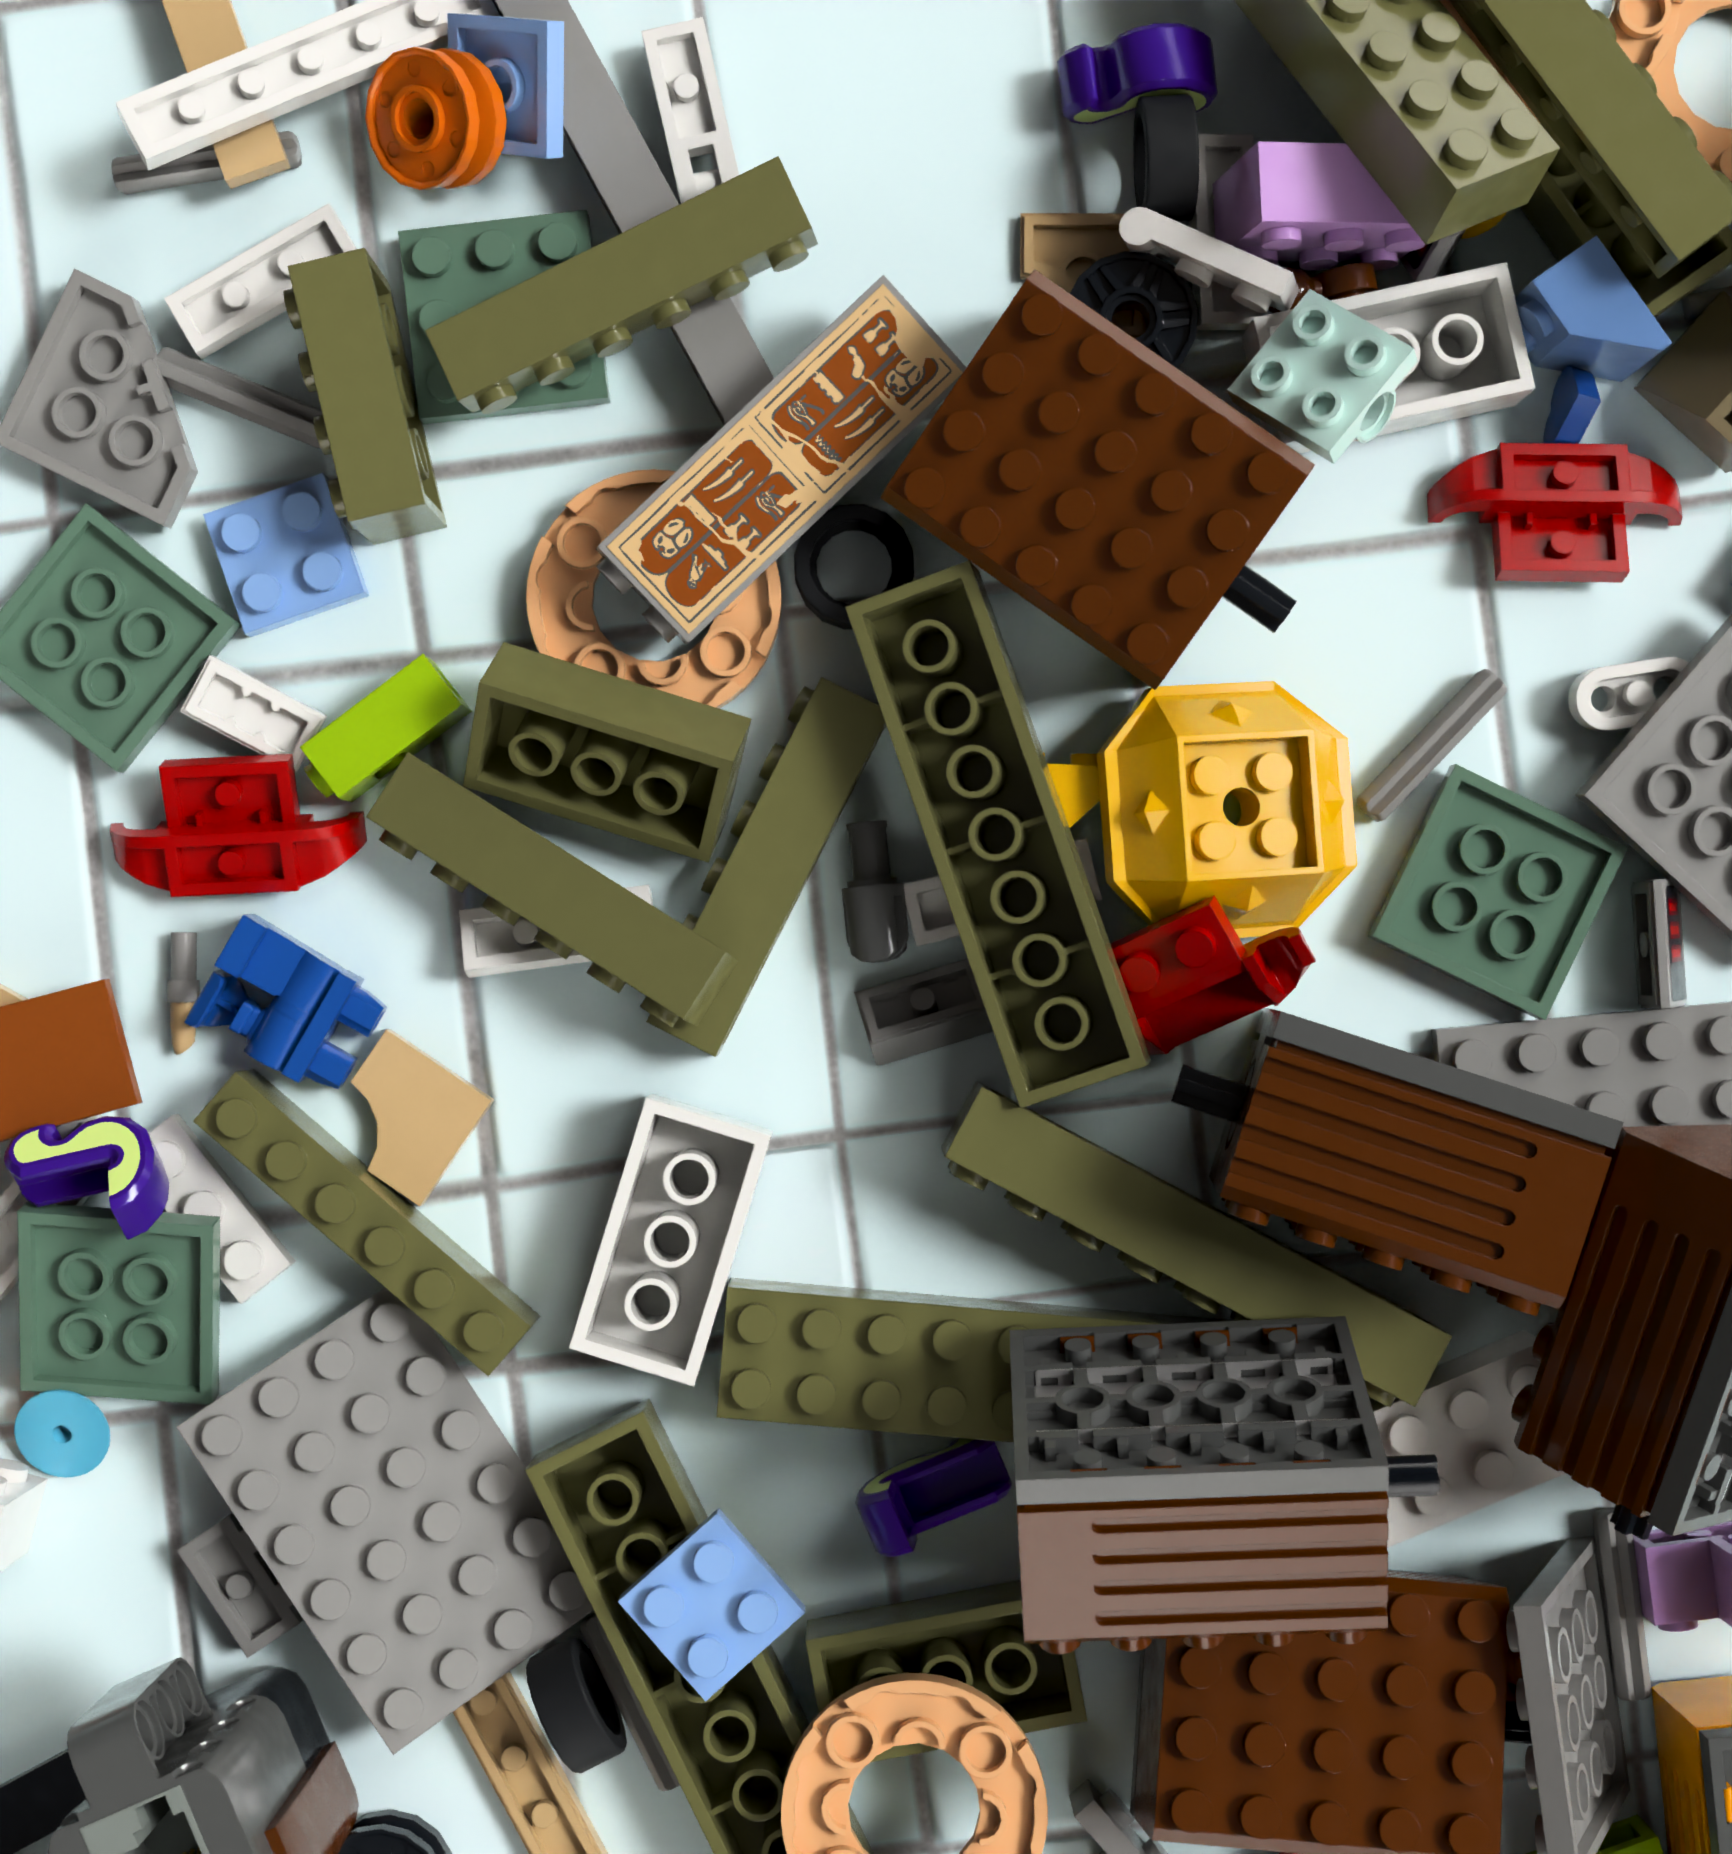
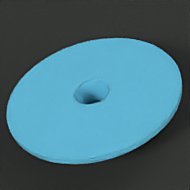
(62, 1433)

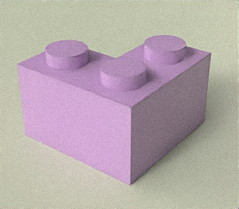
(1685, 1577)

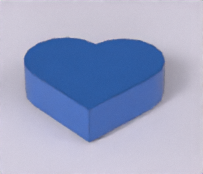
(1572, 406)

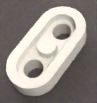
(1627, 691)

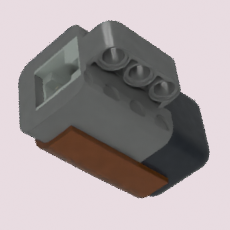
(206, 1771)

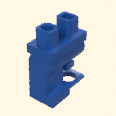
(307, 1004)

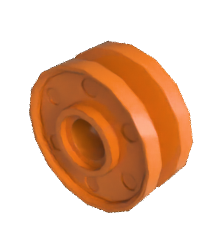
(435, 118)

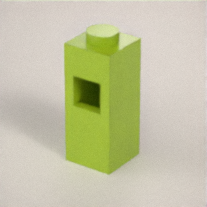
(381, 729)

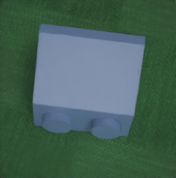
(1588, 317)

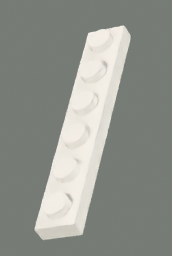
(282, 74)

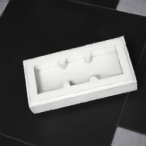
(251, 711)

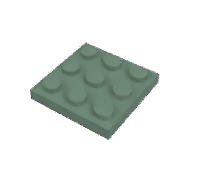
(470, 262)
(107, 638)
(1497, 892)
(119, 1311)

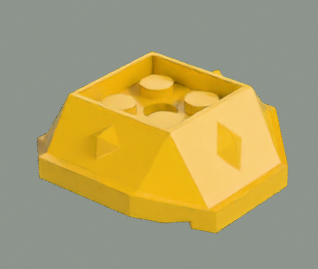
(1166, 792)

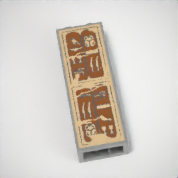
(780, 463)

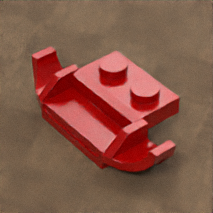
(1557, 507)
(234, 831)
(1198, 975)

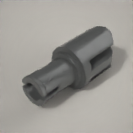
(874, 900)

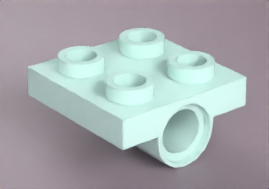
(1324, 377)

